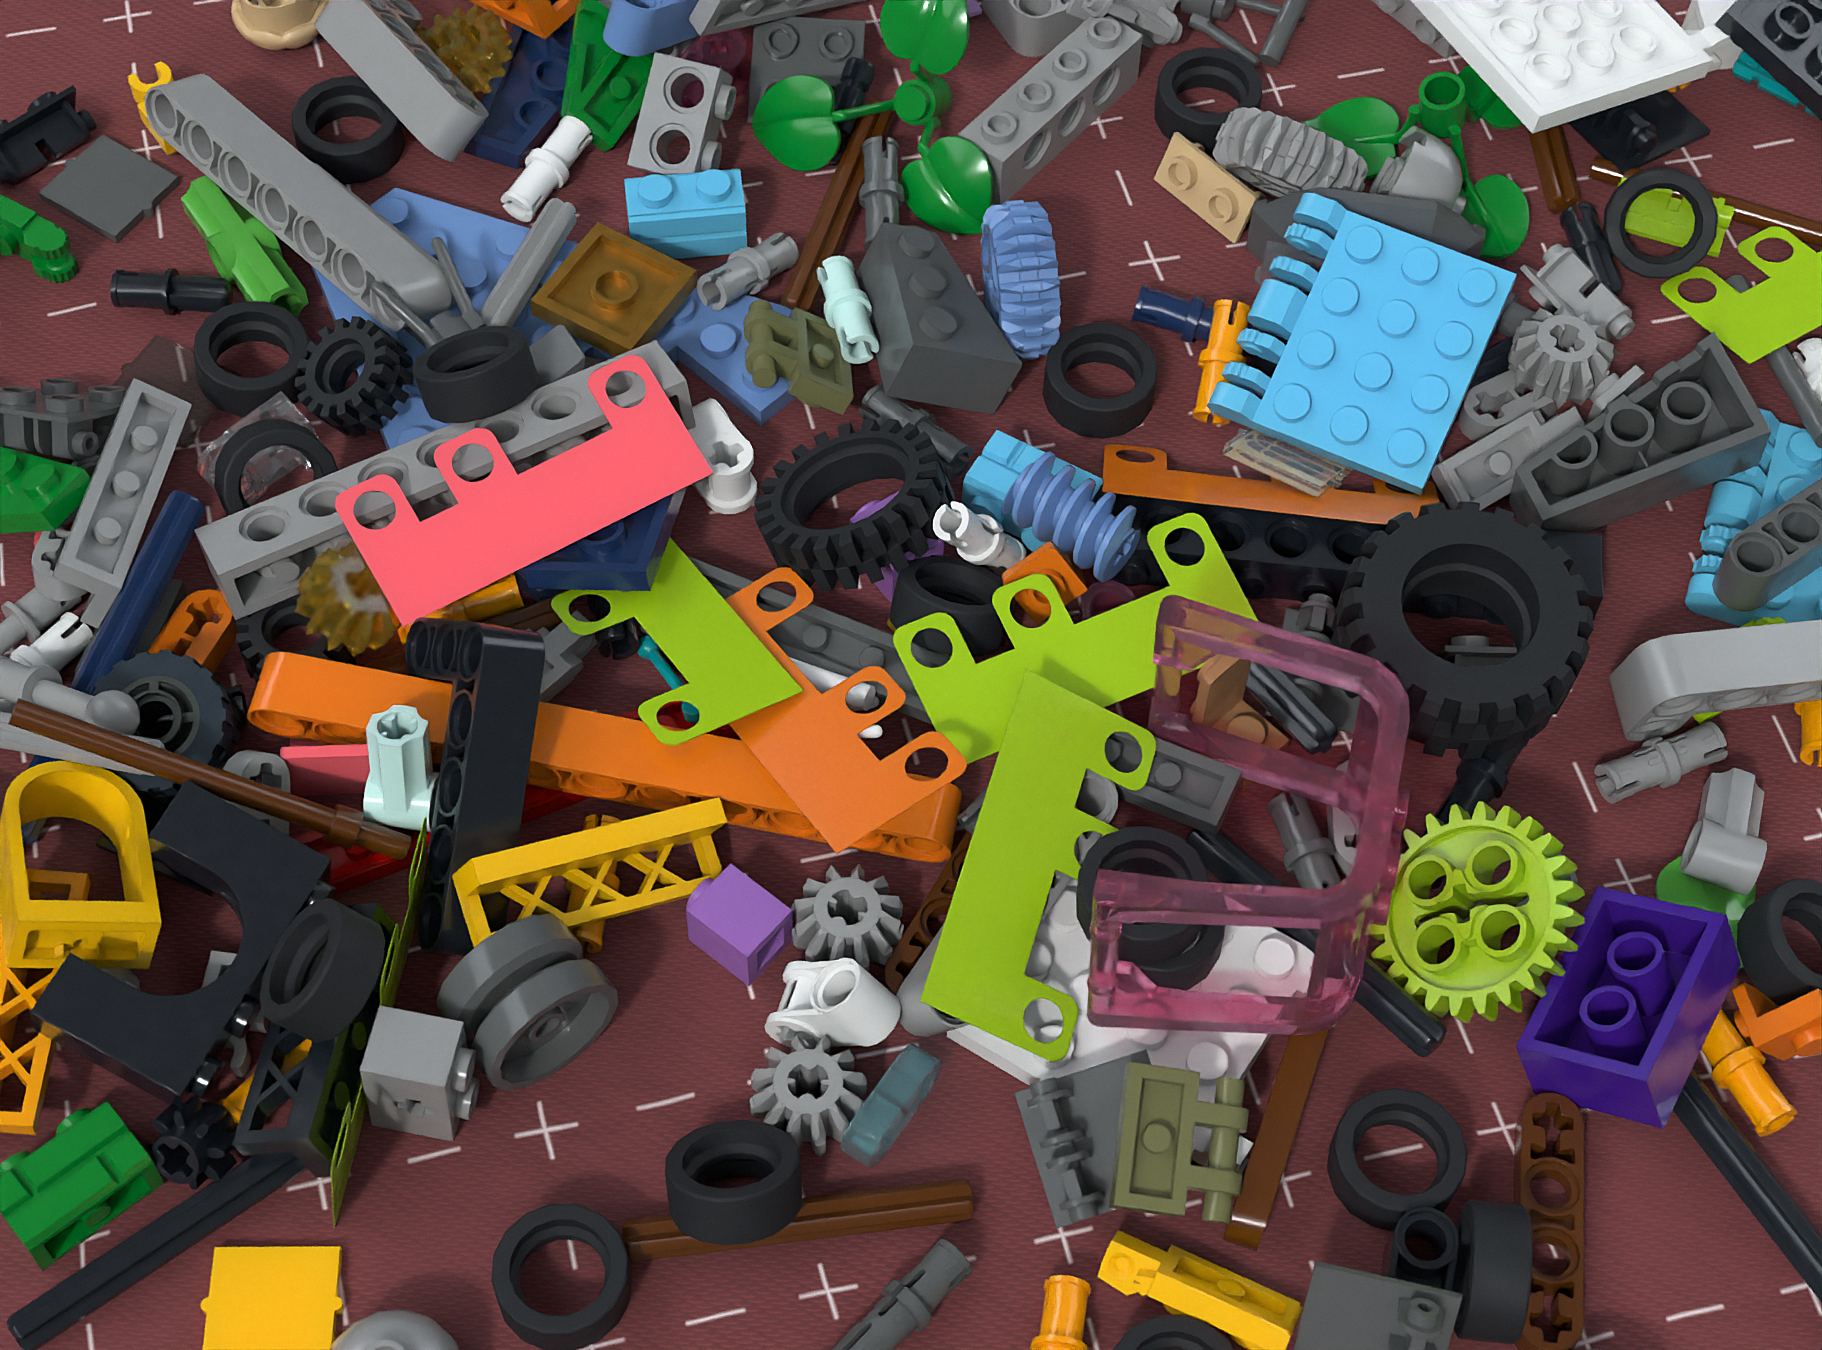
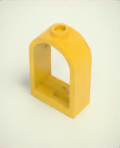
(96, 931)

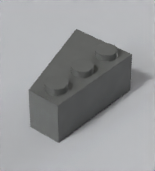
(931, 324)

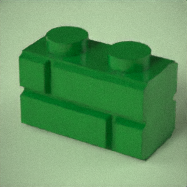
(74, 1183)

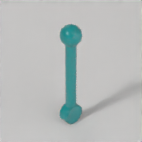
(651, 651)

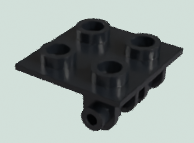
(1640, 130)

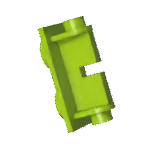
(1672, 219)

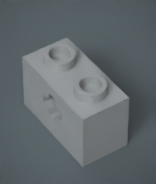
(419, 1074)

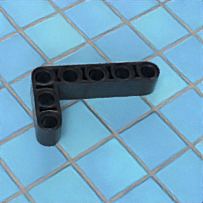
(482, 762)

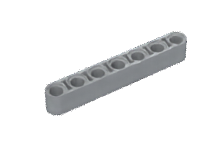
(295, 199)

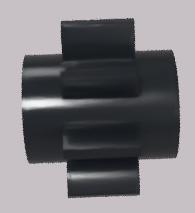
(193, 1142)

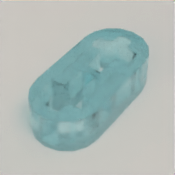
(891, 1106)

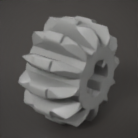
(1560, 356)
(865, 905)
(809, 1073)

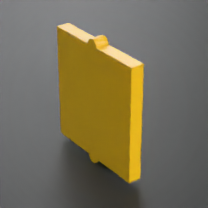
(273, 1298)

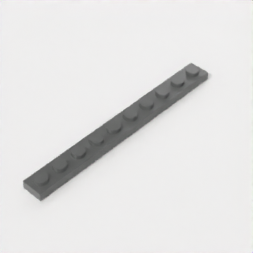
(1179, 782)

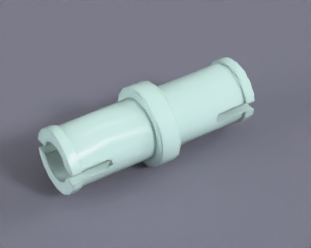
(847, 310)

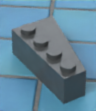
(1646, 447)

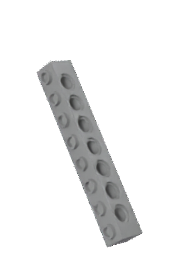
(268, 546)

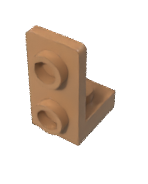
(1222, 706)

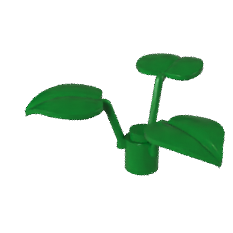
(1444, 103)
(953, 178)

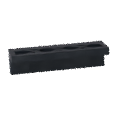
(317, 1085)

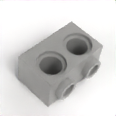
(665, 118)

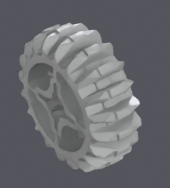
(1285, 155)

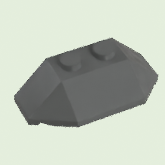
(1414, 216)

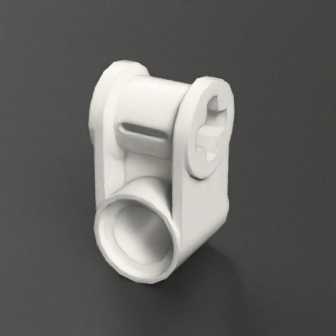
(729, 457)
(833, 1001)

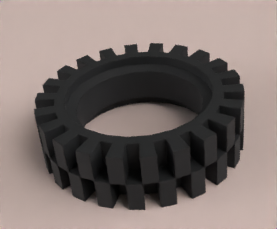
(835, 466)

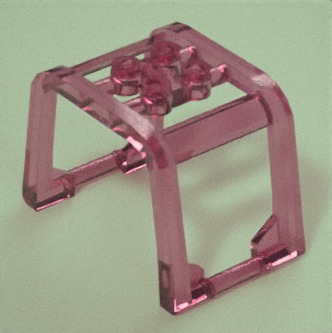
(1343, 913)

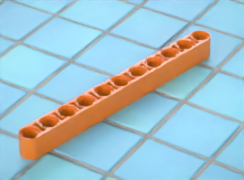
(583, 753)

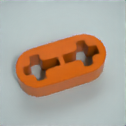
(184, 637)

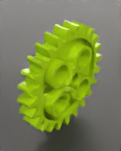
(1478, 970)

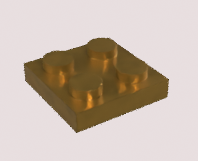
(614, 291)

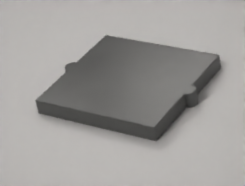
(109, 188)

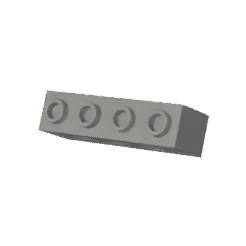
(1055, 102)

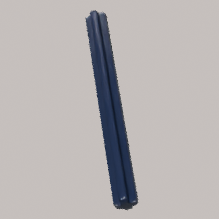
(134, 604)

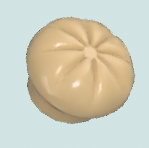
(277, 22)

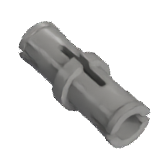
(747, 271)
(1660, 762)

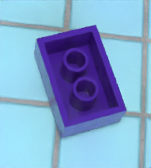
(1630, 1006)

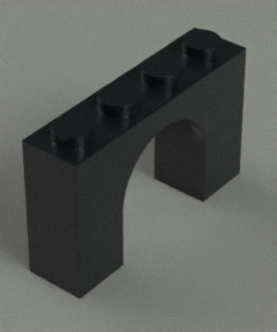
(175, 1041)

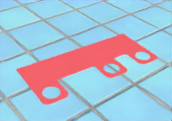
(528, 515)

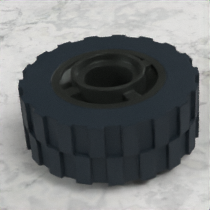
(201, 709)

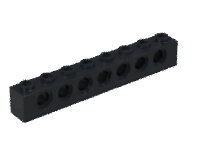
(1315, 550)

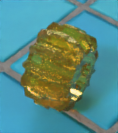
(346, 602)

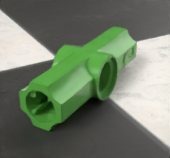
(242, 247)

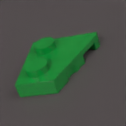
(601, 84)

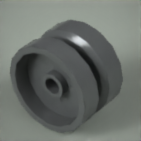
(528, 1001)

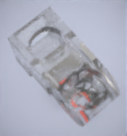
(268, 463)

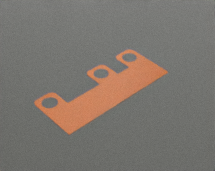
(1155, 481)
(814, 743)

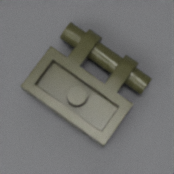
(799, 350)
(1157, 1141)

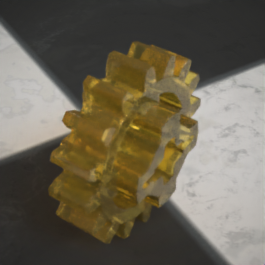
(470, 46)

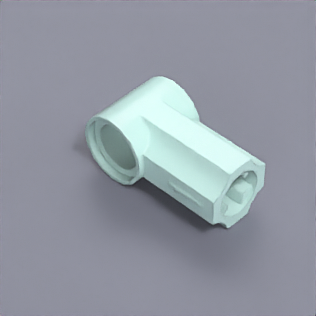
(401, 772)

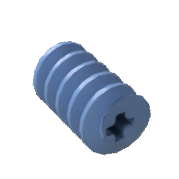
(1072, 517)

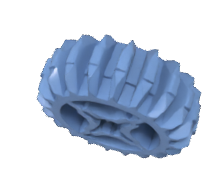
(1021, 276)

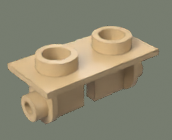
(1206, 187)

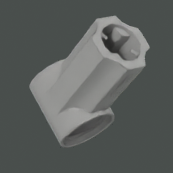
(1725, 838)

